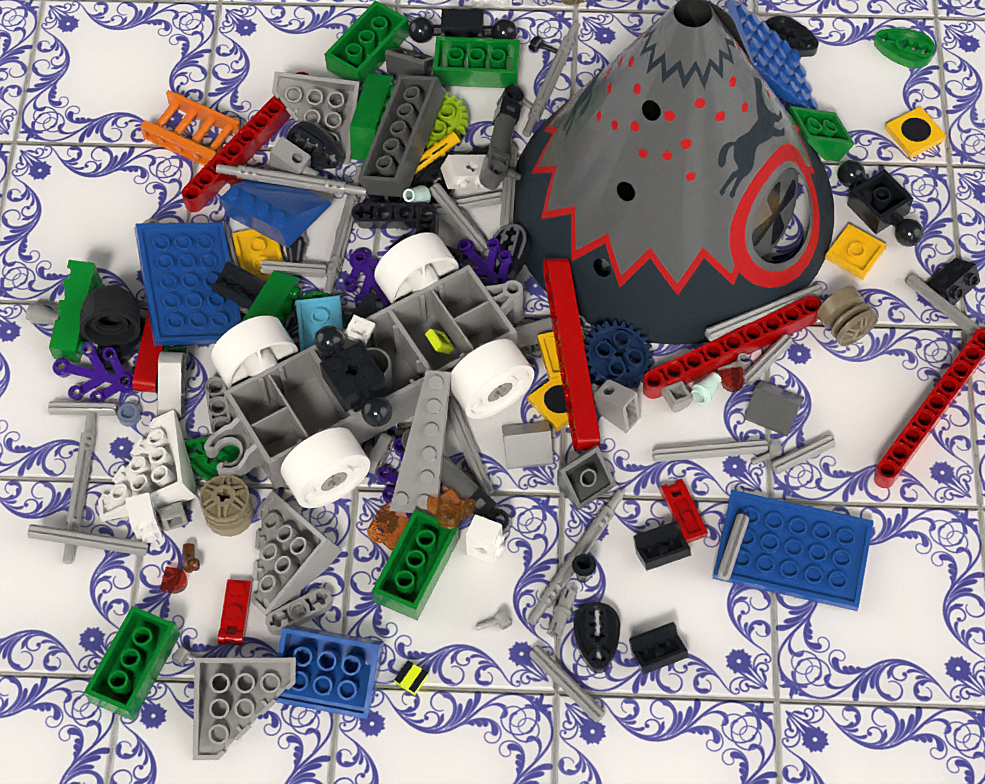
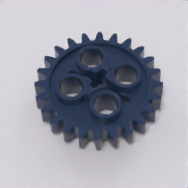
(633, 347)

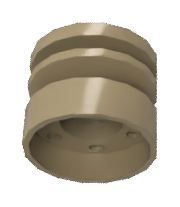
(847, 316)
(226, 505)

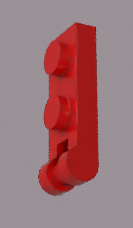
(684, 511)
(235, 611)

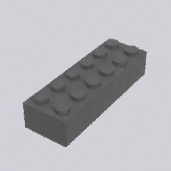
(402, 135)

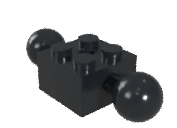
(461, 23)
(880, 202)
(353, 376)

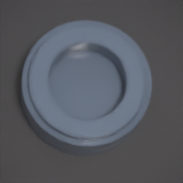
(129, 414)

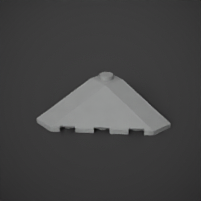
(320, 101)
(290, 553)
(231, 696)

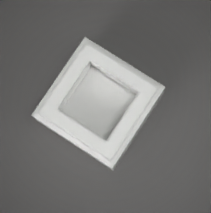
(359, 329)

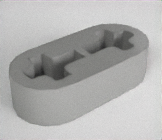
(380, 452)

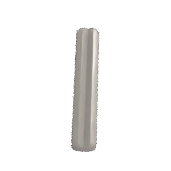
(293, 268)
(767, 359)
(82, 408)
(802, 454)
(733, 547)

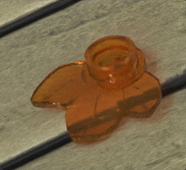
(450, 507)
(390, 525)

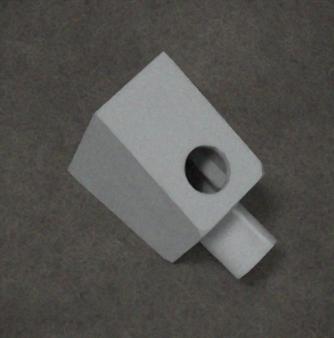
(290, 159)
(617, 404)

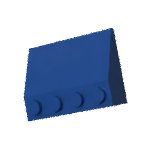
(274, 209)
(332, 670)

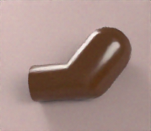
(189, 562)

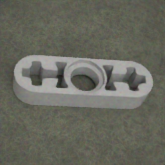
(318, 610)

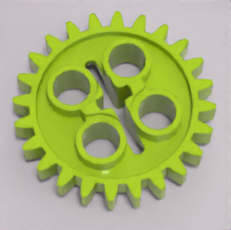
(456, 120)

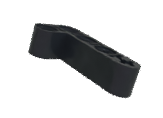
(394, 219)

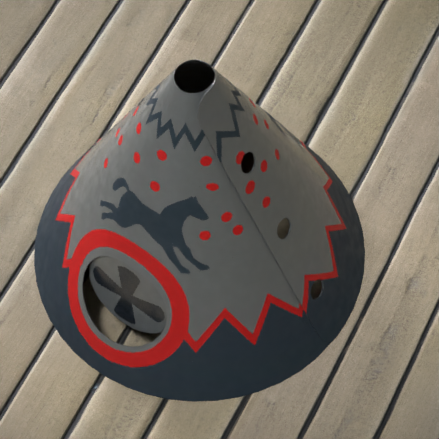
(705, 177)

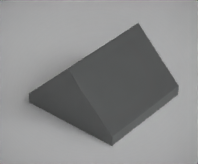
(408, 62)
(773, 408)
(585, 478)

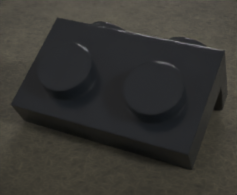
(955, 280)
(238, 285)
(661, 546)
(657, 648)

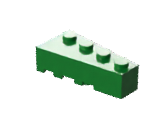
(369, 113)
(276, 297)
(66, 335)

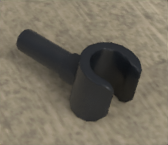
(537, 43)

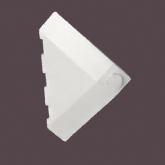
(157, 467)

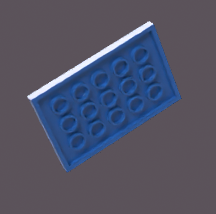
(773, 58)
(178, 274)
(798, 550)

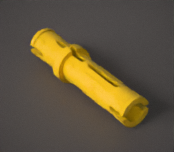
(451, 140)

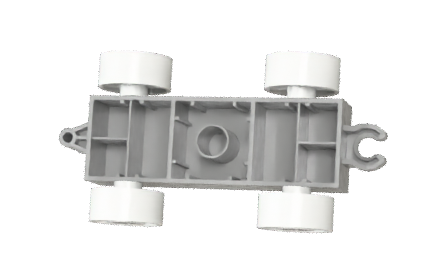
(294, 421)

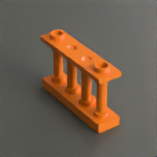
(189, 147)

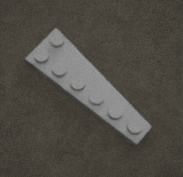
(424, 450)

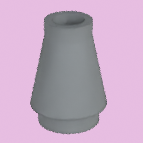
(40, 314)

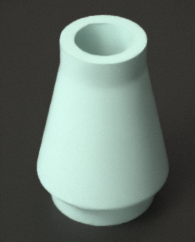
(417, 194)
(705, 389)

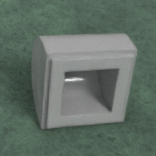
(677, 396)
(173, 516)

